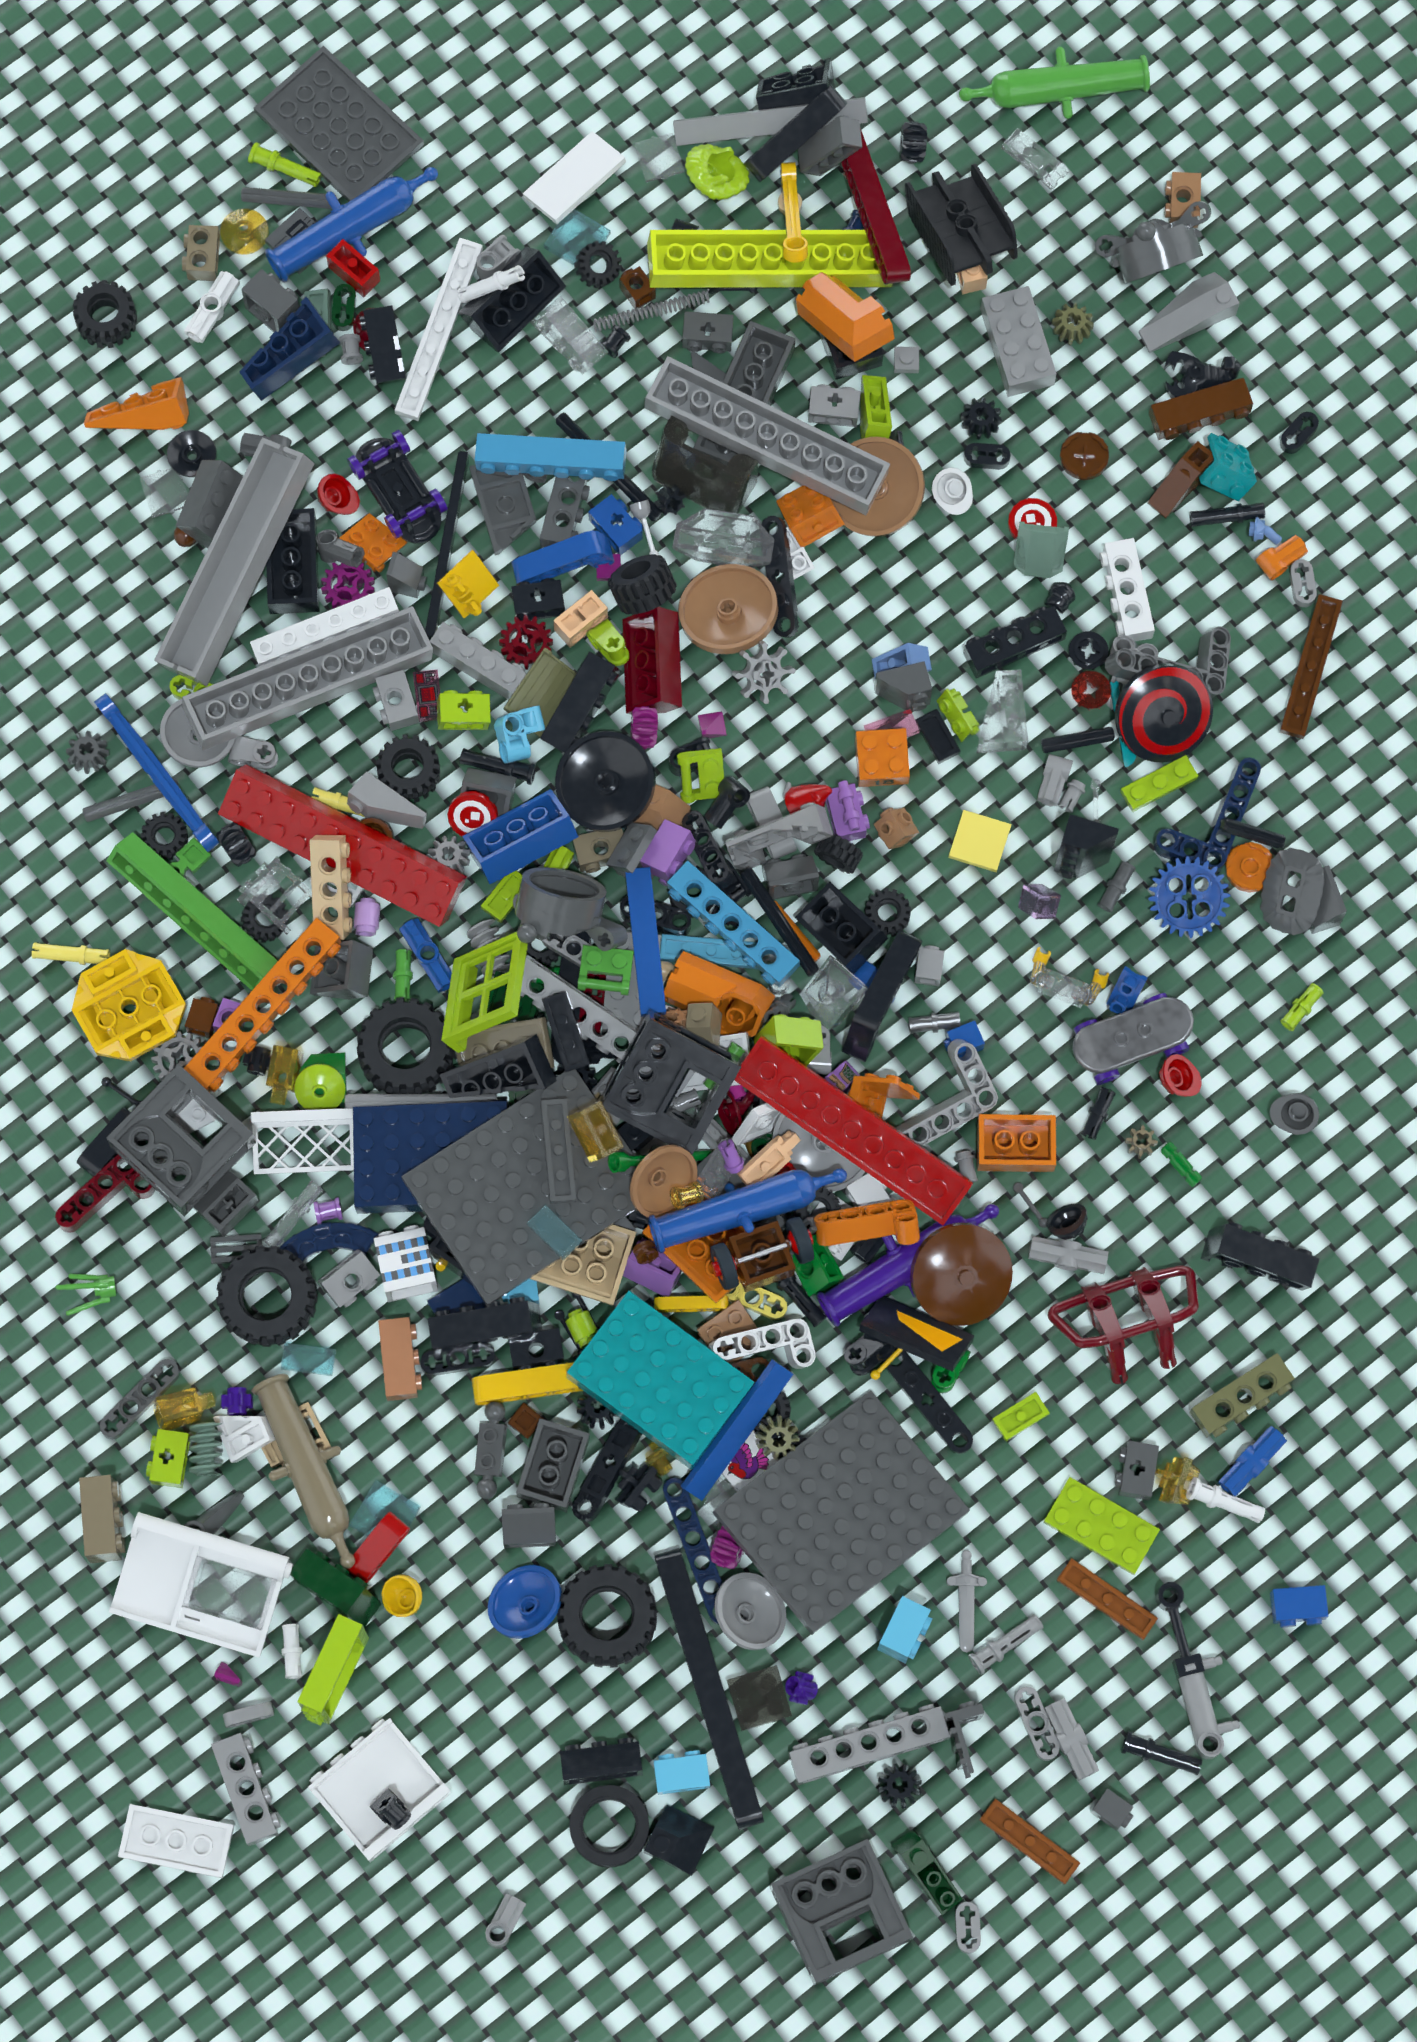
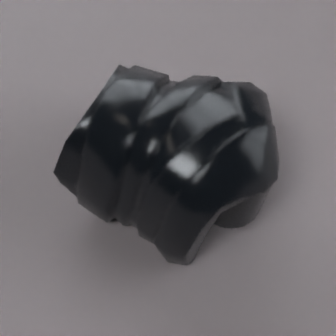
(1060, 596)

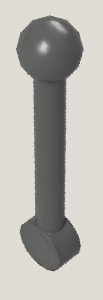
(1018, 1188)

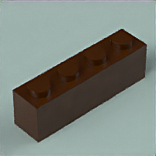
(1201, 409)

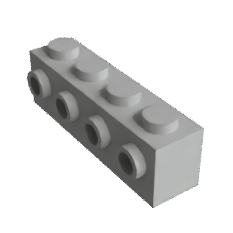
(477, 661)

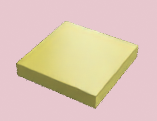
(979, 841)

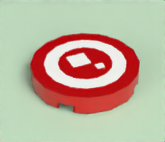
(1031, 512)
(470, 812)

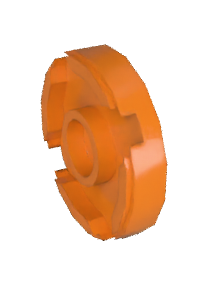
(1248, 866)

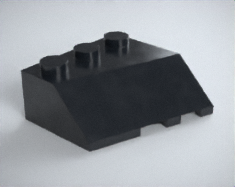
(794, 89)

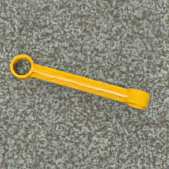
(794, 246)

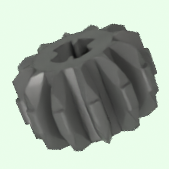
(86, 744)

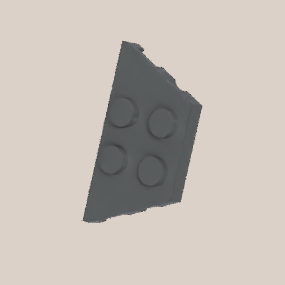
(504, 506)

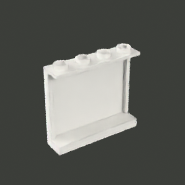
(364, 1774)

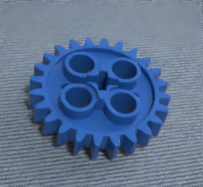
(1165, 897)

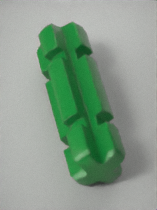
(1181, 1164)

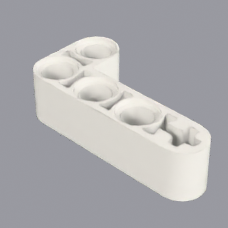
(760, 1344)

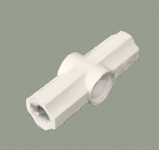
(205, 319)

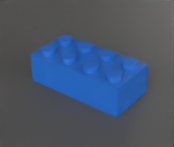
(520, 836)

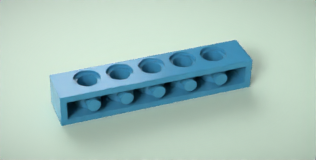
(690, 877)

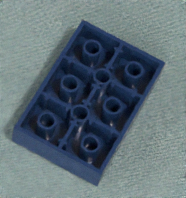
(401, 1137)

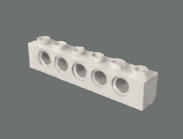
(324, 626)

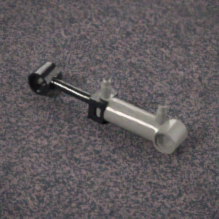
(1190, 1673)

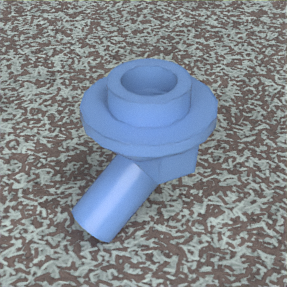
(1259, 529)

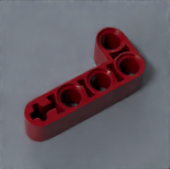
(101, 1196)

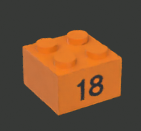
(882, 757)

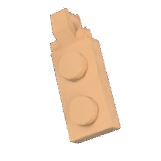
(769, 1159)

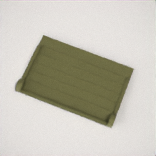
(542, 687)

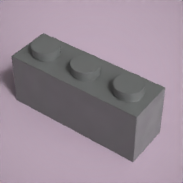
(830, 146)

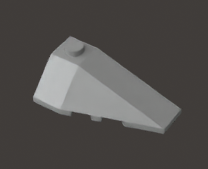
(1194, 309)

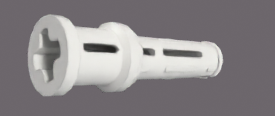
(1215, 1497)

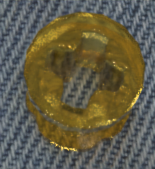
(686, 1195)

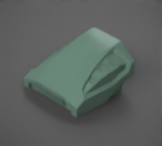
(1040, 550)

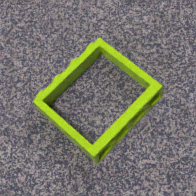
(332, 1670)

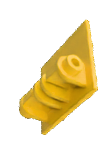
(468, 585)

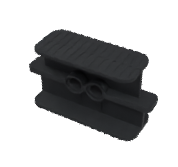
(961, 223)

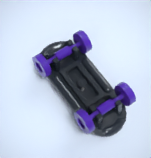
(398, 489)

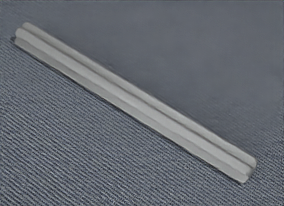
(362, 1100)

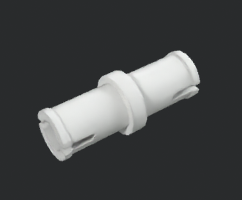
(292, 1651)

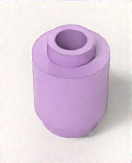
(366, 917)

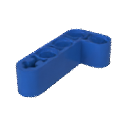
(563, 557)

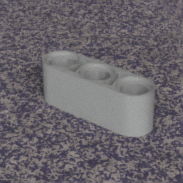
(764, 810)

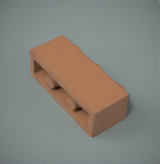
(399, 1358)

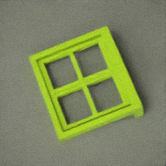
(463, 990)

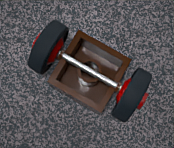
(762, 1255)

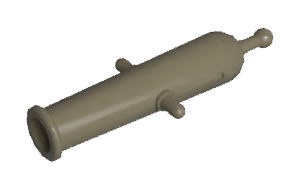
(305, 1464)

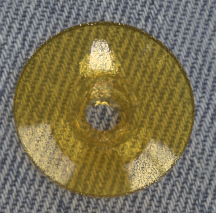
(244, 241)

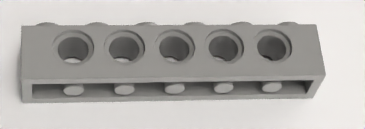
(935, 1732)

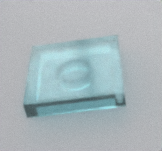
(574, 234)
(377, 1504)

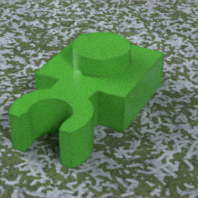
(191, 857)

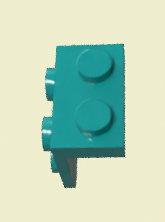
(1231, 470)

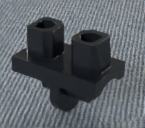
(634, 1483)

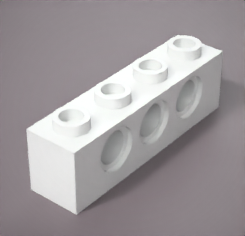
(1125, 554)

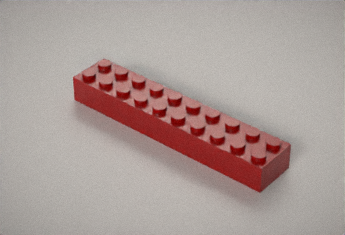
(374, 858)

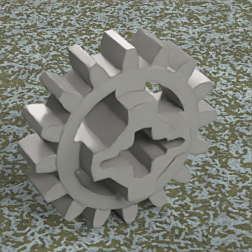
(170, 1054)

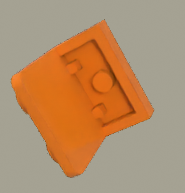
(873, 1091)

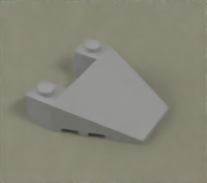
(807, 825)

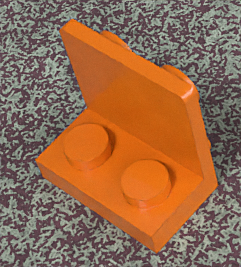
(809, 514)

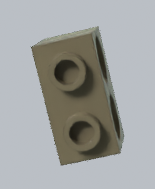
(205, 252)

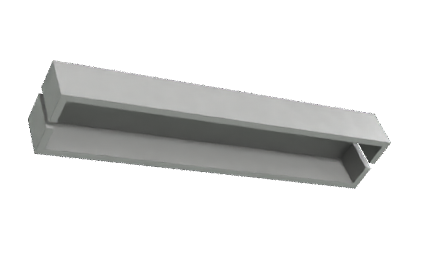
(234, 561)

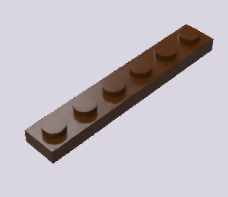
(1311, 666)

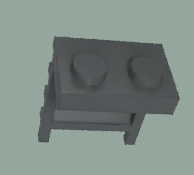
(631, 848)
(964, 1714)

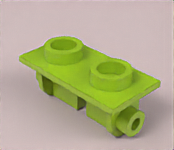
(951, 705)

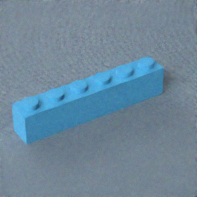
(550, 456)

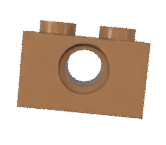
(1186, 186)

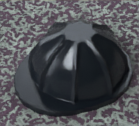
(1068, 1221)

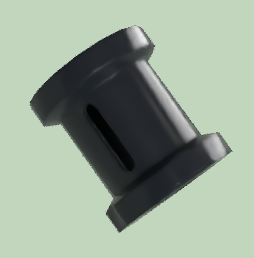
(615, 340)

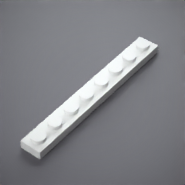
(438, 330)

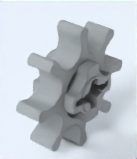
(757, 665)

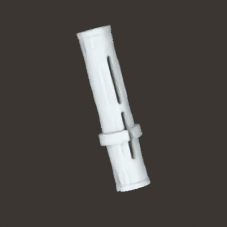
(498, 281)

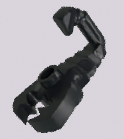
(1198, 374)

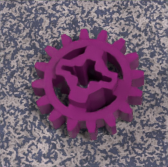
(344, 577)

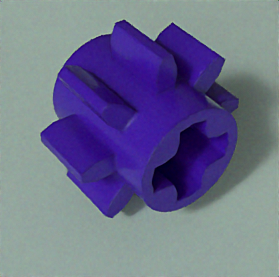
(237, 1401)
(801, 1688)

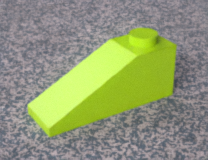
(875, 408)

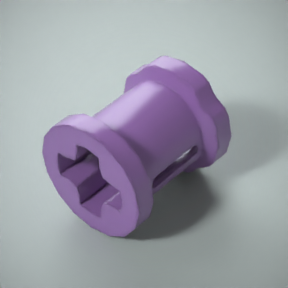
(328, 1210)

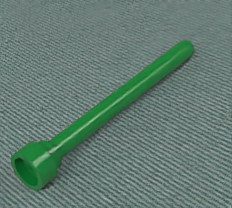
(620, 1162)

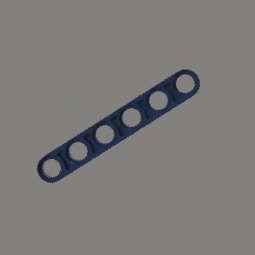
(693, 1552)

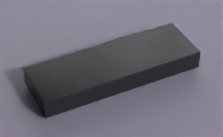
(566, 1031)

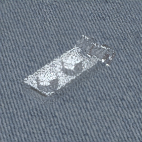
(1034, 158)

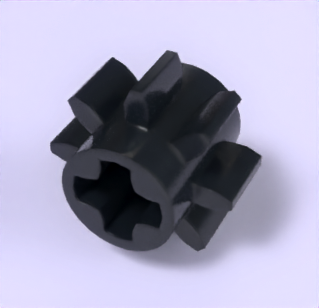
(670, 499)
(257, 1061)

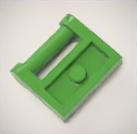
(611, 962)

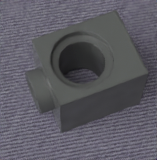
(1113, 1810)

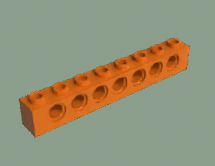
(315, 934)

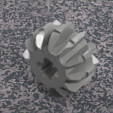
(454, 848)

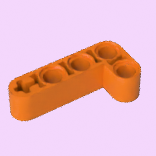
(869, 1222)

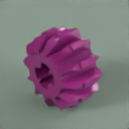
(644, 726)
(725, 1550)

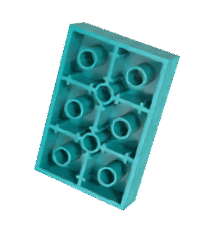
(659, 1379)

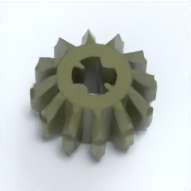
(1068, 330)
(787, 1433)

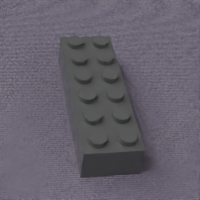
(754, 371)

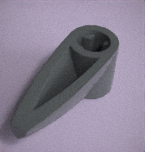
(217, 1515)

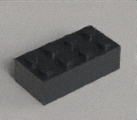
(294, 566)

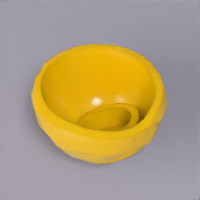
(401, 1595)

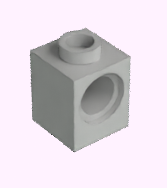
(929, 966)

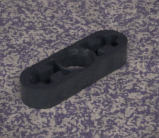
(478, 1364)

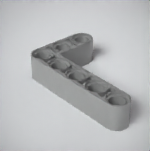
(948, 1108)

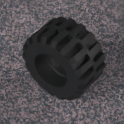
(104, 332)
(642, 584)
(409, 749)

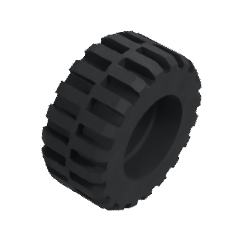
(396, 1017)
(237, 1276)
(600, 1580)

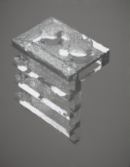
(268, 878)

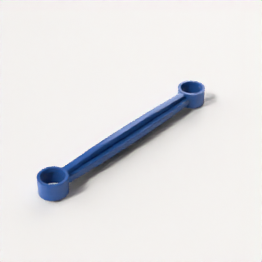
(157, 772)

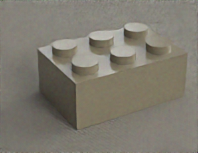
(101, 1519)

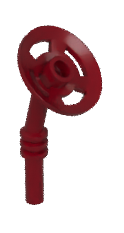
(731, 1111)

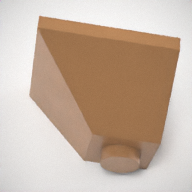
(664, 806)

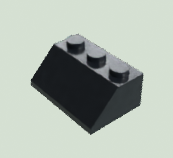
(601, 1761)

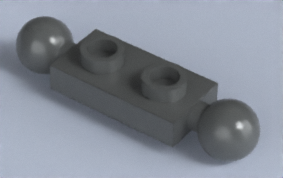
(490, 1450)

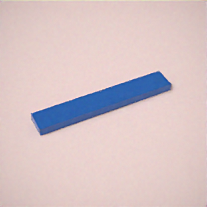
(645, 941)
(737, 1430)

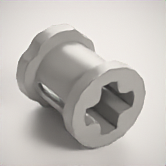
(350, 349)

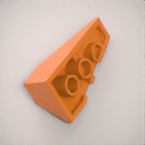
(156, 410)

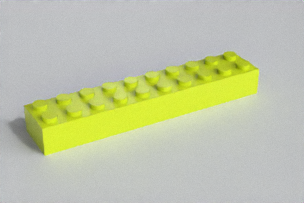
(757, 259)

